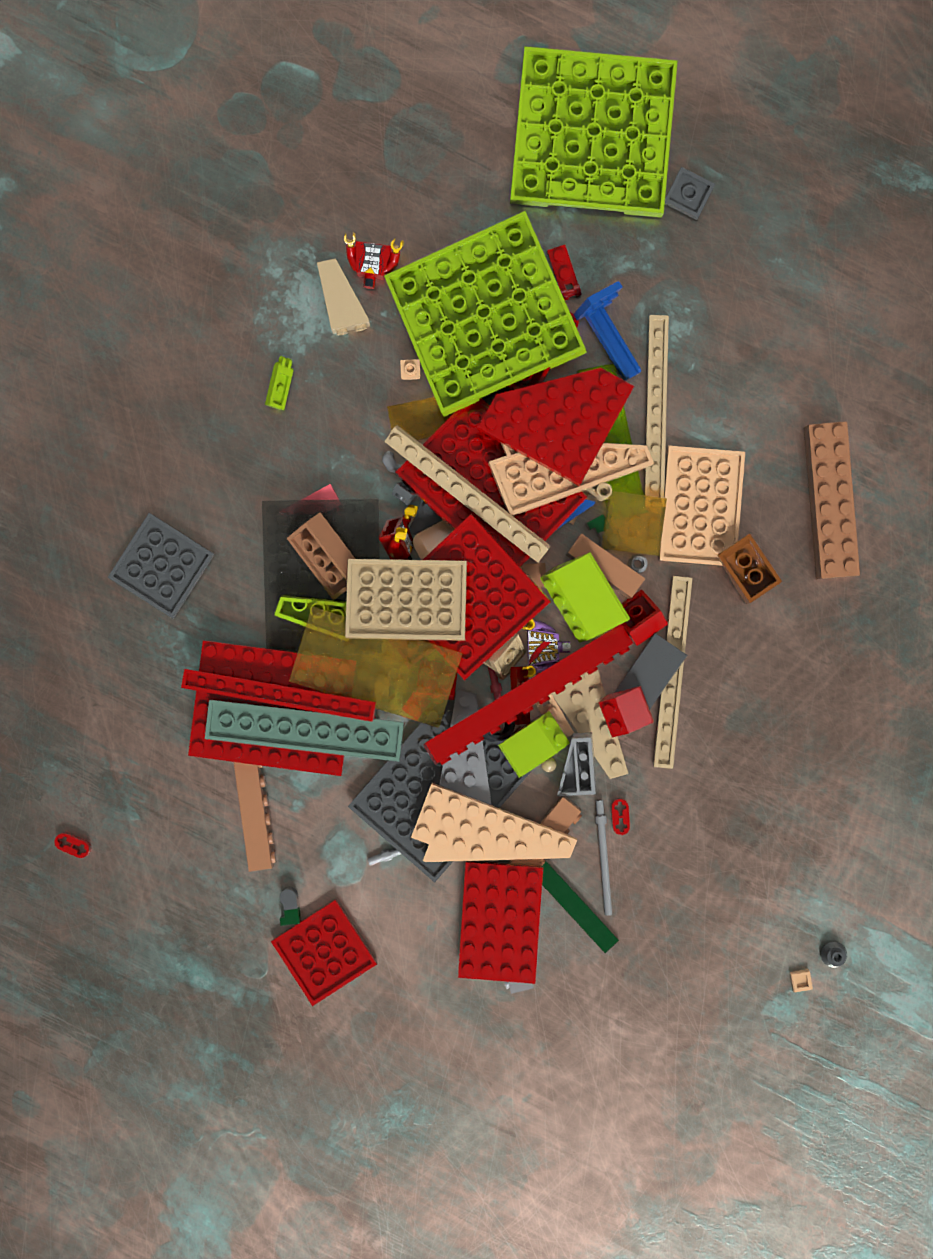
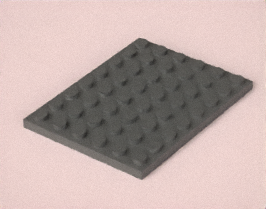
(399, 790)

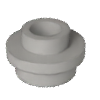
(642, 559)

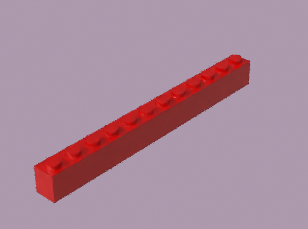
(527, 694)

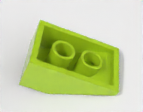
(534, 744)

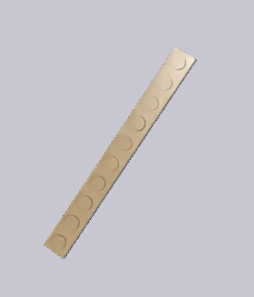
(656, 404)
(467, 493)
(670, 696)

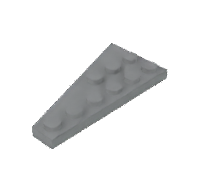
(466, 771)

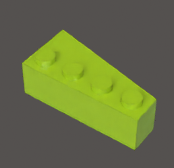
(298, 608)

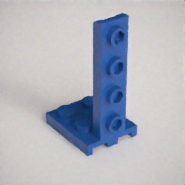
(606, 331)

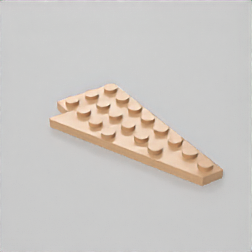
(531, 485)
(475, 831)

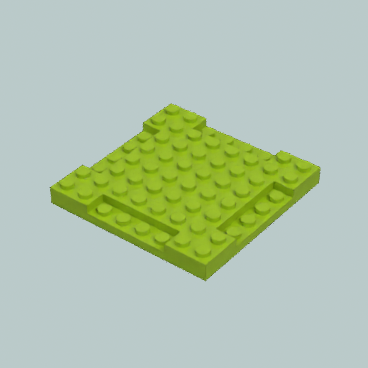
(593, 131)
(484, 313)

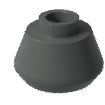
(831, 951)

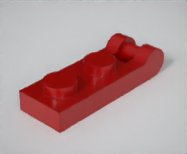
(563, 271)

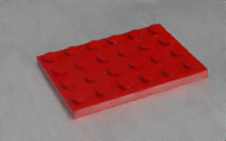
(500, 922)

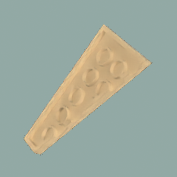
(584, 712)

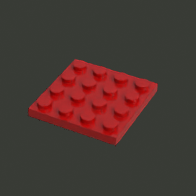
(324, 952)

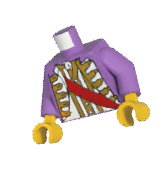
(542, 647)

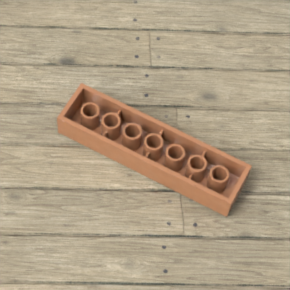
(831, 500)

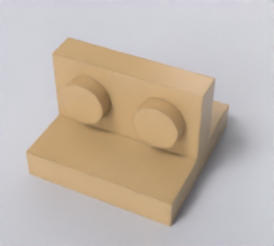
(506, 657)

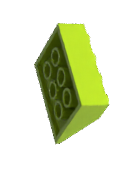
(584, 597)

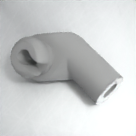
(389, 462)

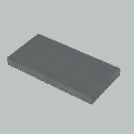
(654, 669)

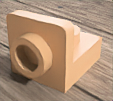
(410, 369)

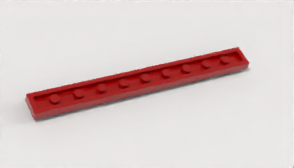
(279, 695)

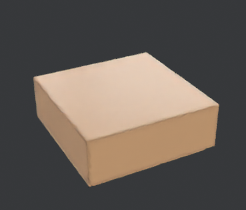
(801, 980)

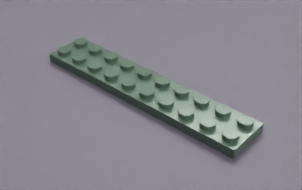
(303, 730)

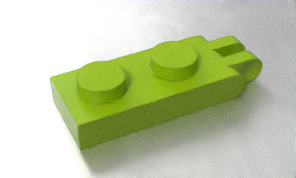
(279, 383)

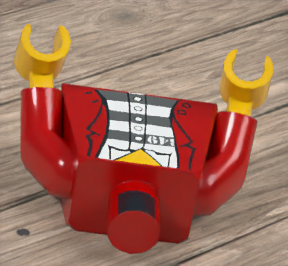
(372, 259)
(397, 536)

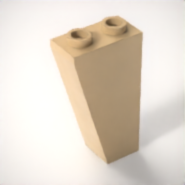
(341, 302)

